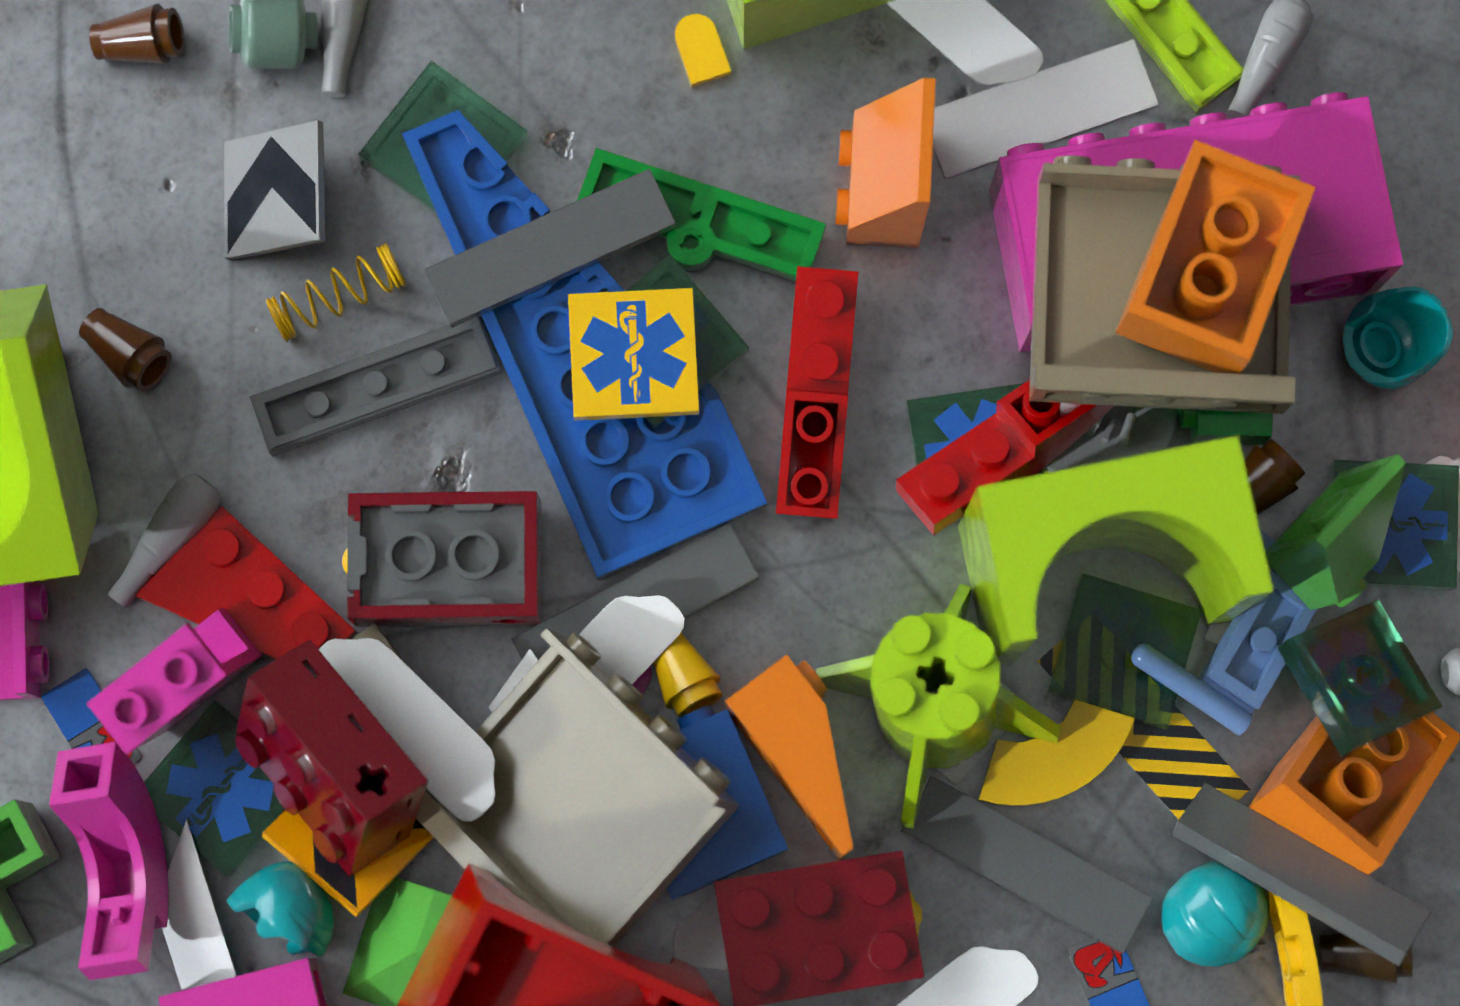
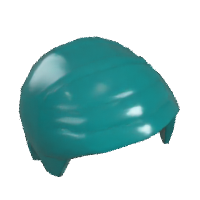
(1396, 336)
(287, 906)
(1214, 915)

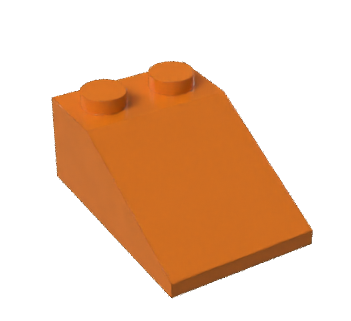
(888, 168)
(1216, 260)
(793, 736)
(1359, 800)

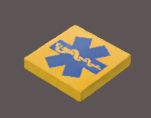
(633, 354)

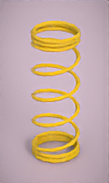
(284, 322)

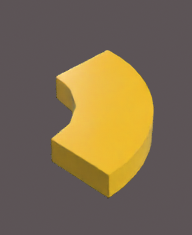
(1047, 770)
(1295, 953)

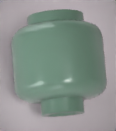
(271, 33)

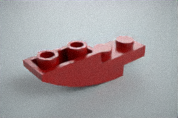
(817, 392)
(1003, 448)

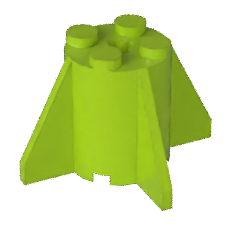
(943, 727)

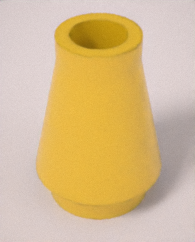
(686, 678)

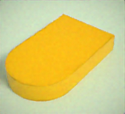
(701, 50)

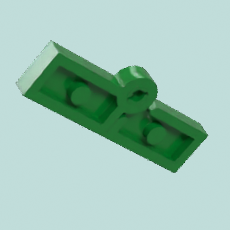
(717, 221)

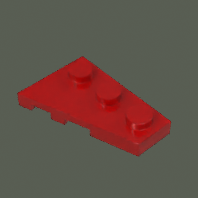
(235, 571)

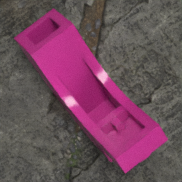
(123, 856)

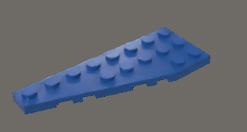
(619, 478)

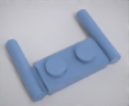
(1243, 661)

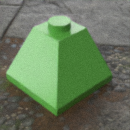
(1339, 535)
(394, 941)

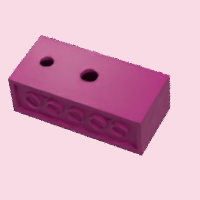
(1346, 236)

